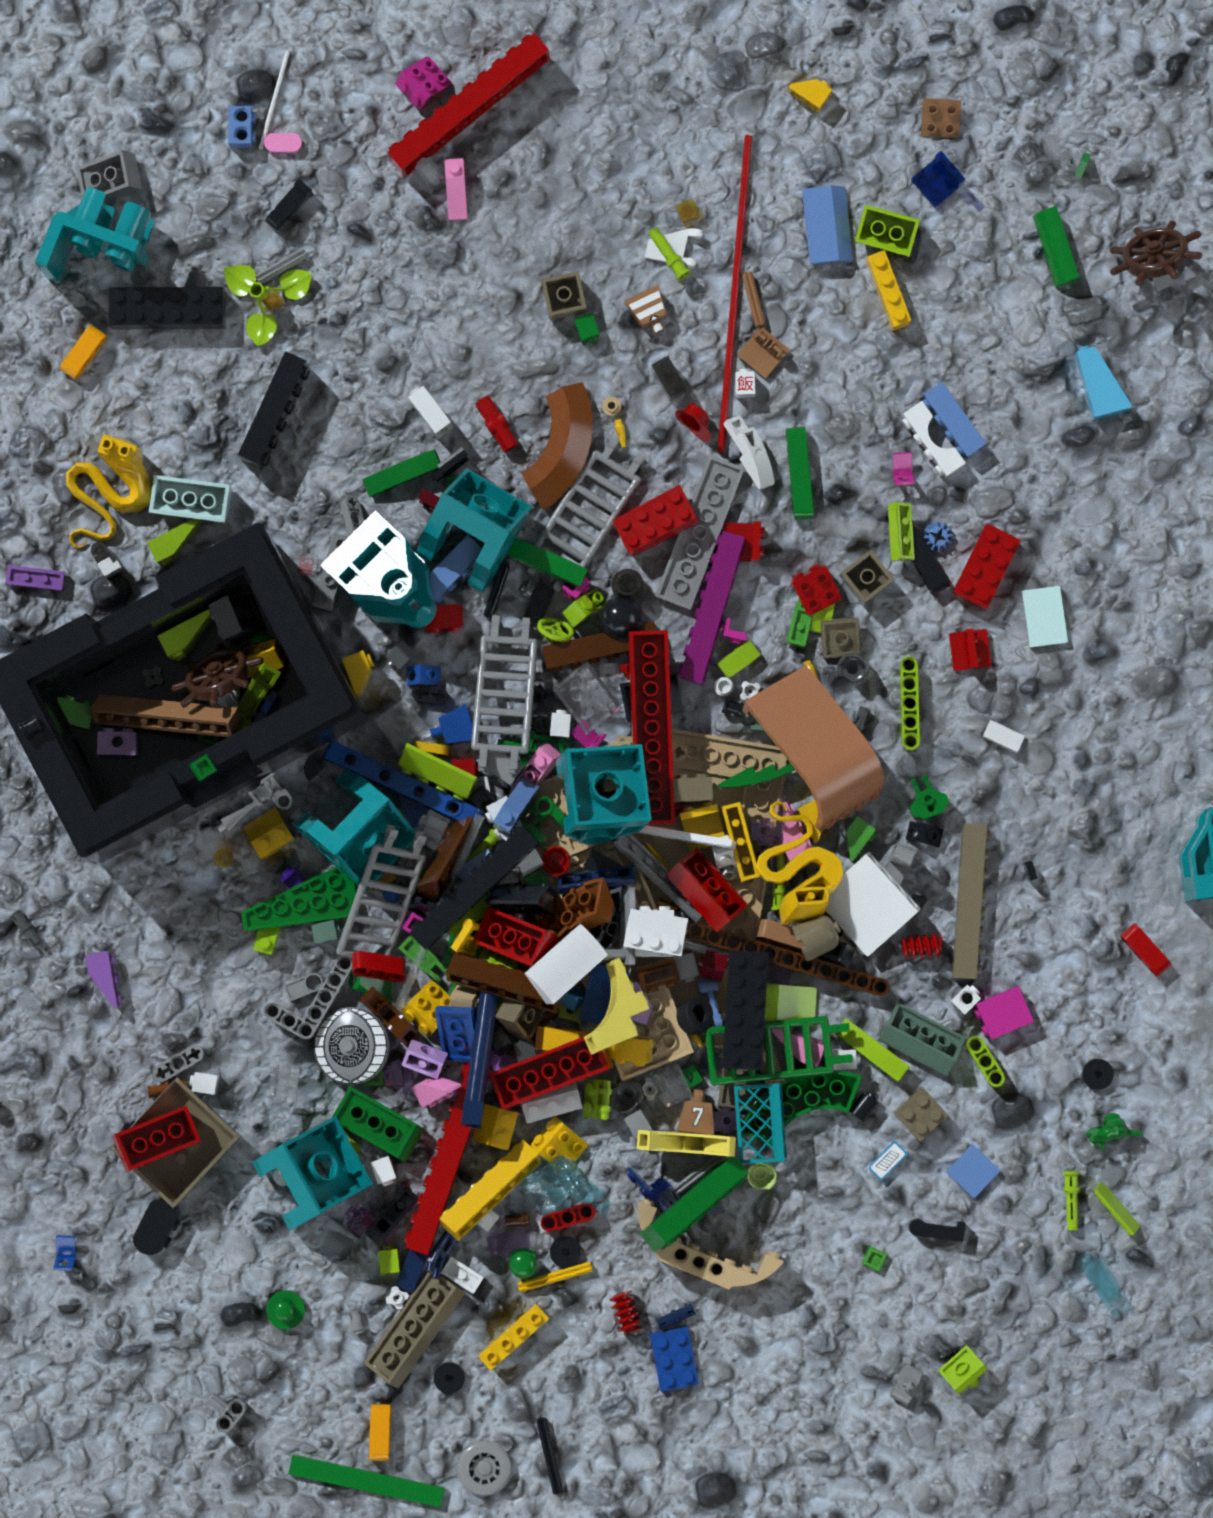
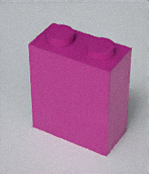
(1003, 1013)

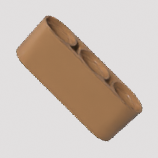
(778, 935)

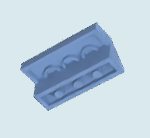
(827, 225)

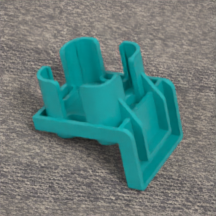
(89, 230)

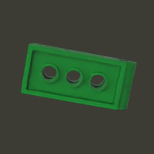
(406, 1135)

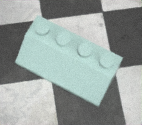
(190, 498)

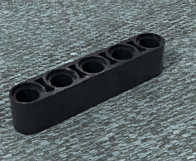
(927, 565)

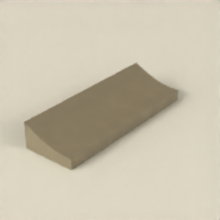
(413, 1329)

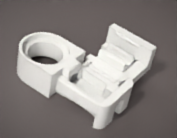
(270, 789)

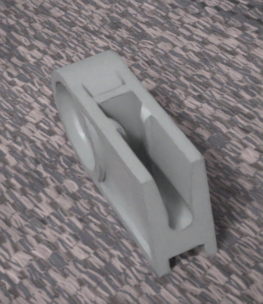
(298, 988)

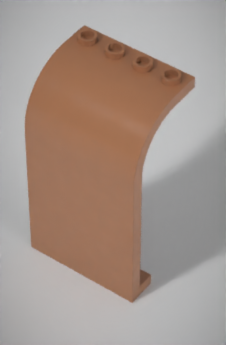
(819, 744)

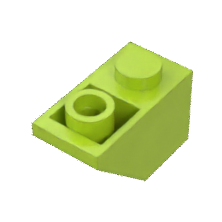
(584, 607)

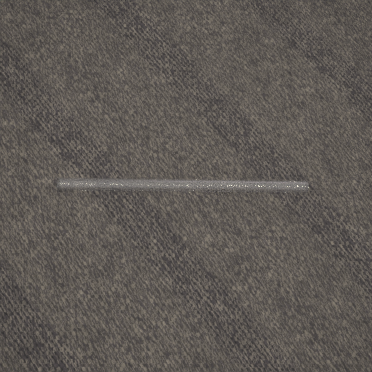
(452, 880)

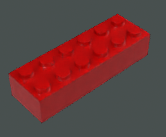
(548, 1072)

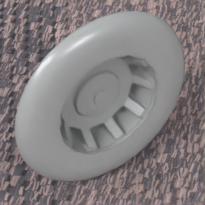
(484, 1468)

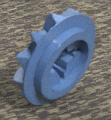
(941, 545)

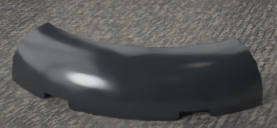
(607, 933)

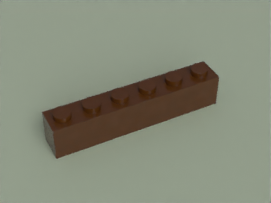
(586, 649)
(496, 980)

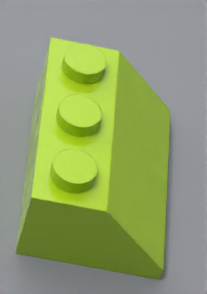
(887, 230)

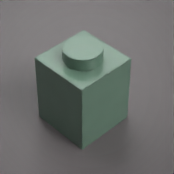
(325, 931)

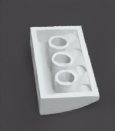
(565, 964)

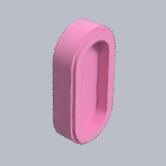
(283, 143)

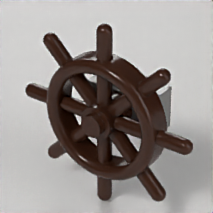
(1158, 260)
(218, 681)

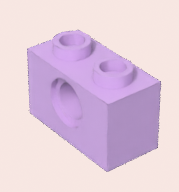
(128, 748)
(424, 1059)

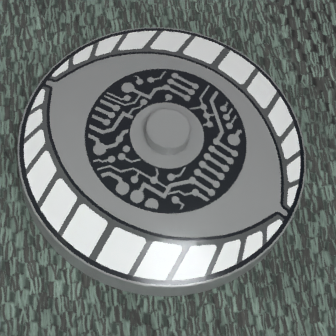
(351, 1046)

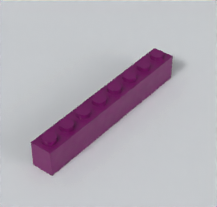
(712, 608)

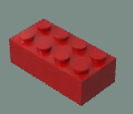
(656, 521)
(986, 567)
(706, 889)
(514, 937)
(156, 1138)

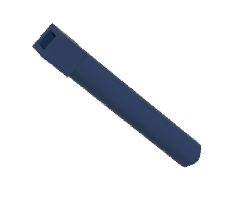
(479, 1061)

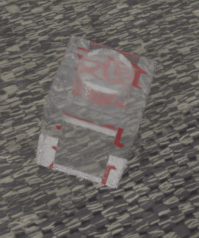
(306, 564)

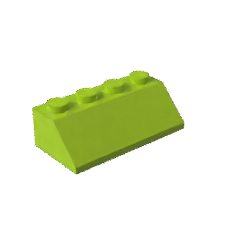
(437, 771)

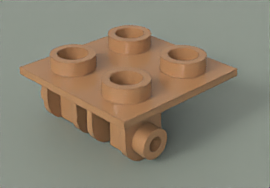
(940, 118)
(763, 352)

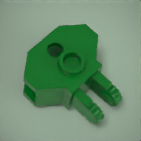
(927, 798)

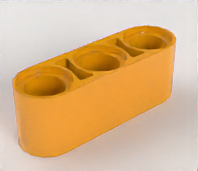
(83, 352)
(380, 1432)

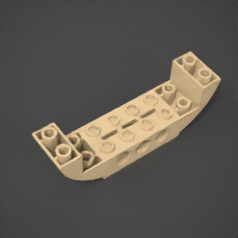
(730, 1274)

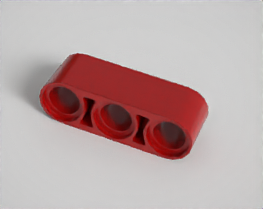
(1145, 950)
(378, 966)
(560, 1223)

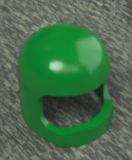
(523, 1263)

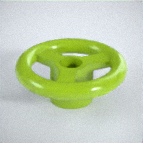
(554, 632)

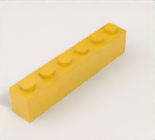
(633, 1050)
(490, 1189)

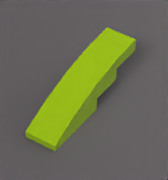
(874, 1051)

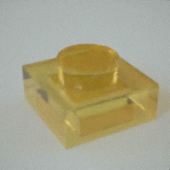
(687, 211)

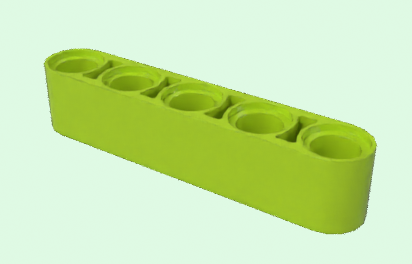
(912, 694)

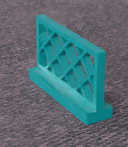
(777, 1123)

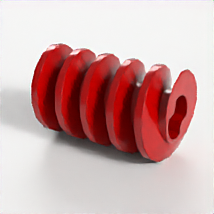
(921, 946)
(625, 1312)

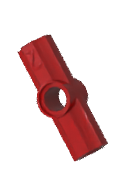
(496, 424)

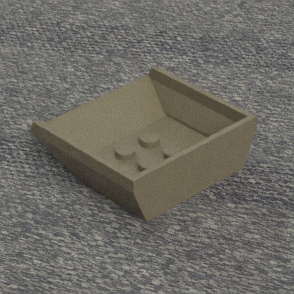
(181, 1172)

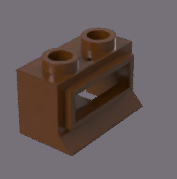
(657, 966)

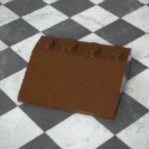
(440, 868)

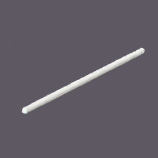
(274, 99)

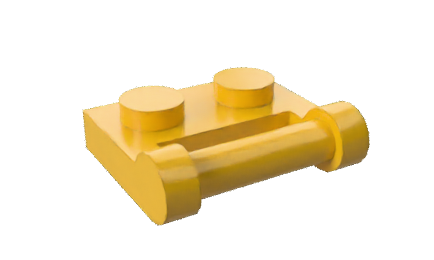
(464, 941)

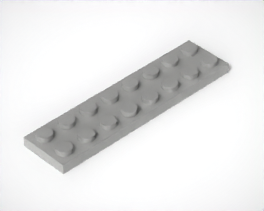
(696, 544)

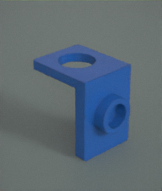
(424, 675)
(65, 1252)

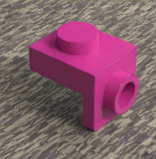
(578, 591)
(735, 637)

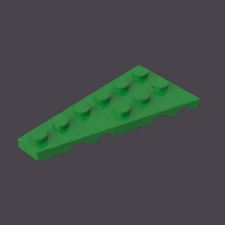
(313, 901)

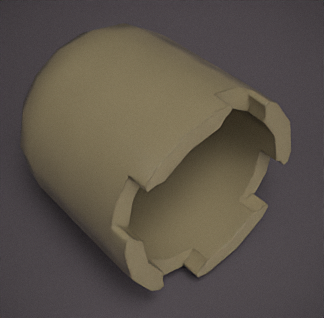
(817, 935)

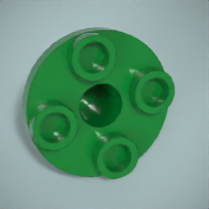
(285, 1309)

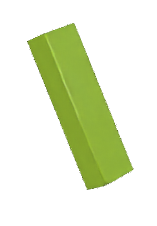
(901, 531)
(1116, 1208)

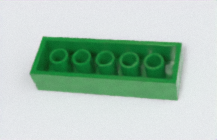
(694, 1204)

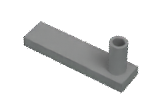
(626, 955)

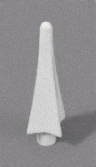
(230, 820)

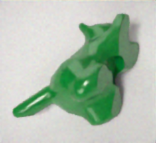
(1112, 1129)

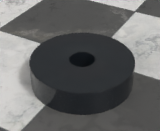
(1106, 1074)
(565, 1260)
(453, 1369)

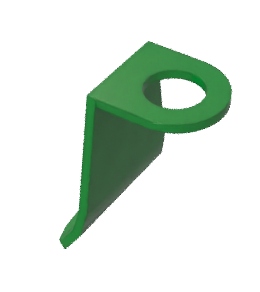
(363, 984)

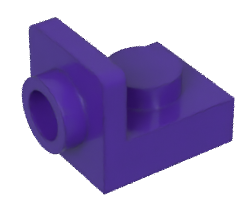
(292, 877)

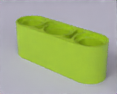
(993, 1066)

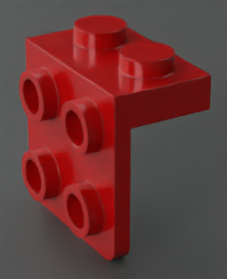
(752, 533)
(815, 589)

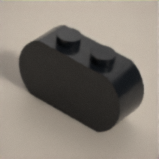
(156, 1227)

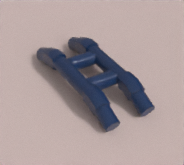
(438, 1255)

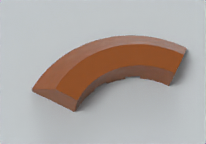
(567, 445)
(586, 906)

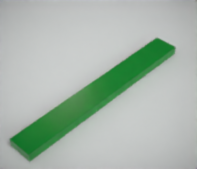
(366, 1480)

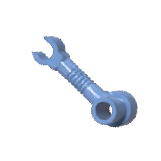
(709, 988)

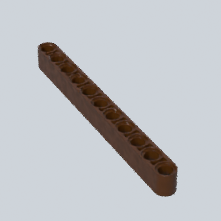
(779, 953)

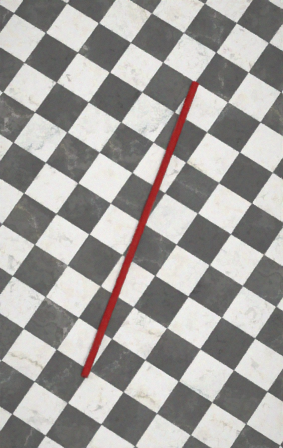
(734, 293)

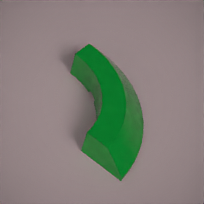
(806, 1095)

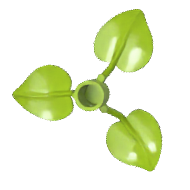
(242, 280)

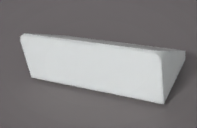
(1003, 736)

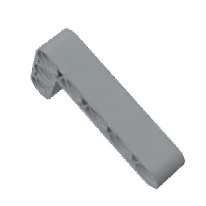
(899, 862)
(317, 1003)

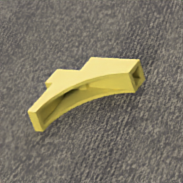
(623, 1005)
(686, 1142)

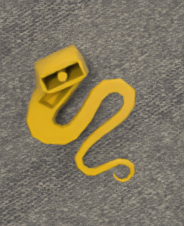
(127, 462)
(813, 894)

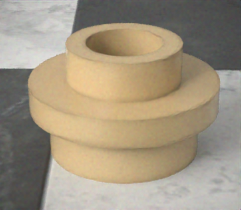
(611, 412)

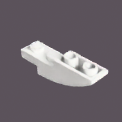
(754, 453)

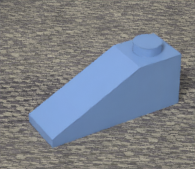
(515, 806)

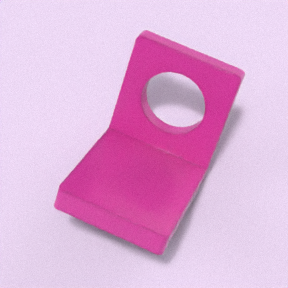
(902, 468)
(589, 740)

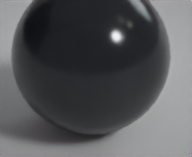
(619, 617)

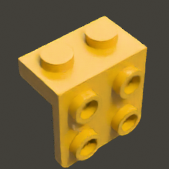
(703, 822)
(422, 1006)
(558, 1141)

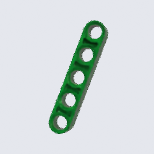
(799, 473)

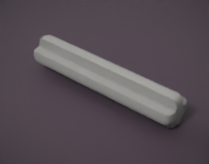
(281, 266)

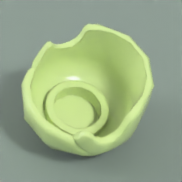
(761, 1175)

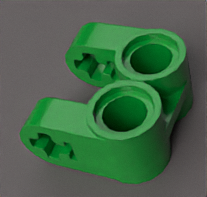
(540, 816)

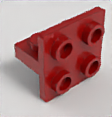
(970, 649)

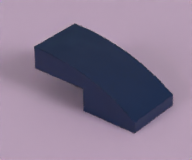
(411, 1270)

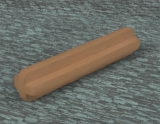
(753, 299)

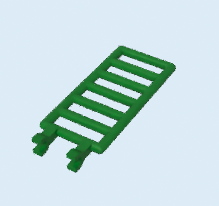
(791, 1072)

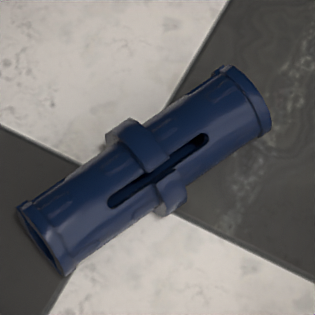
(675, 1316)

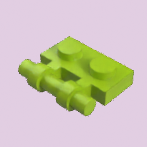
(597, 1099)

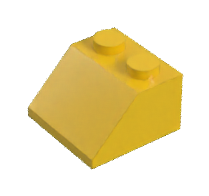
(359, 671)
(268, 833)
(496, 1127)

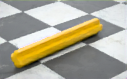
(555, 1276)

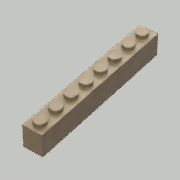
(969, 901)

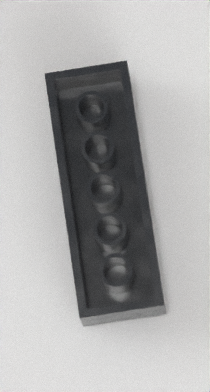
(167, 308)
(274, 410)
(745, 1010)

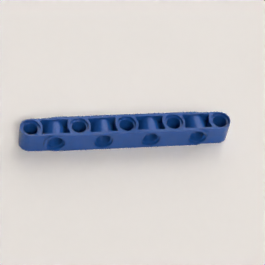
(398, 782)

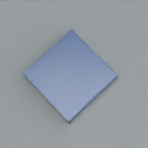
(972, 1171)

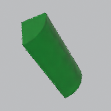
(1056, 247)

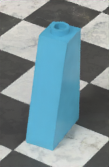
(1100, 386)

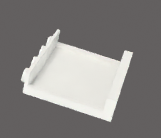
(870, 905)

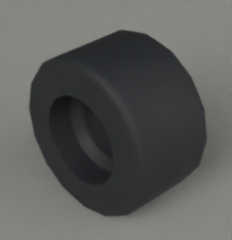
(686, 1018)

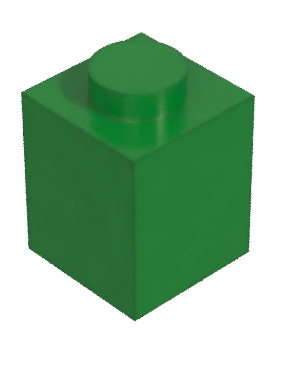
(586, 328)

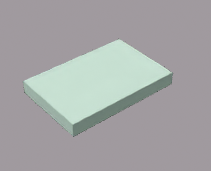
(1044, 616)

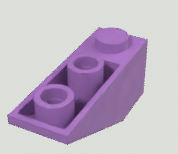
(102, 972)

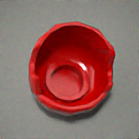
(556, 860)

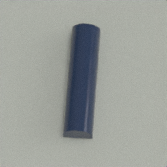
(614, 878)

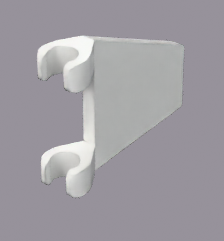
(678, 243)

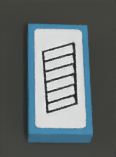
(887, 1160)

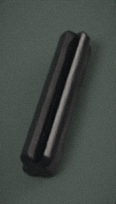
(496, 590)

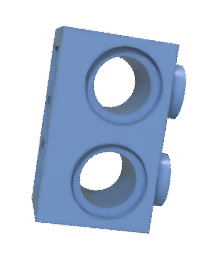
(237, 127)

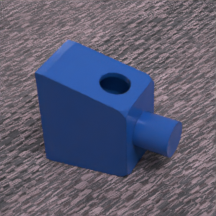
(454, 727)

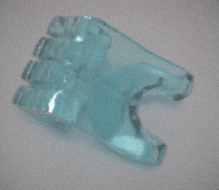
(556, 1182)

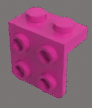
(422, 82)

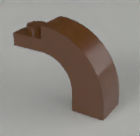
(390, 1016)

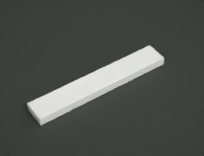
(688, 837)

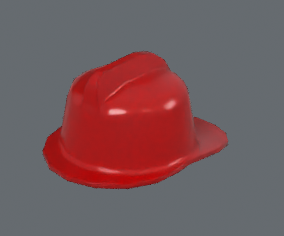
(696, 420)

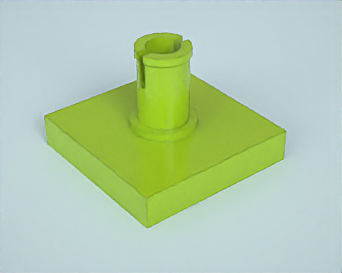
(963, 1370)

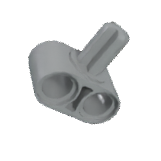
(906, 1383)
(226, 1411)

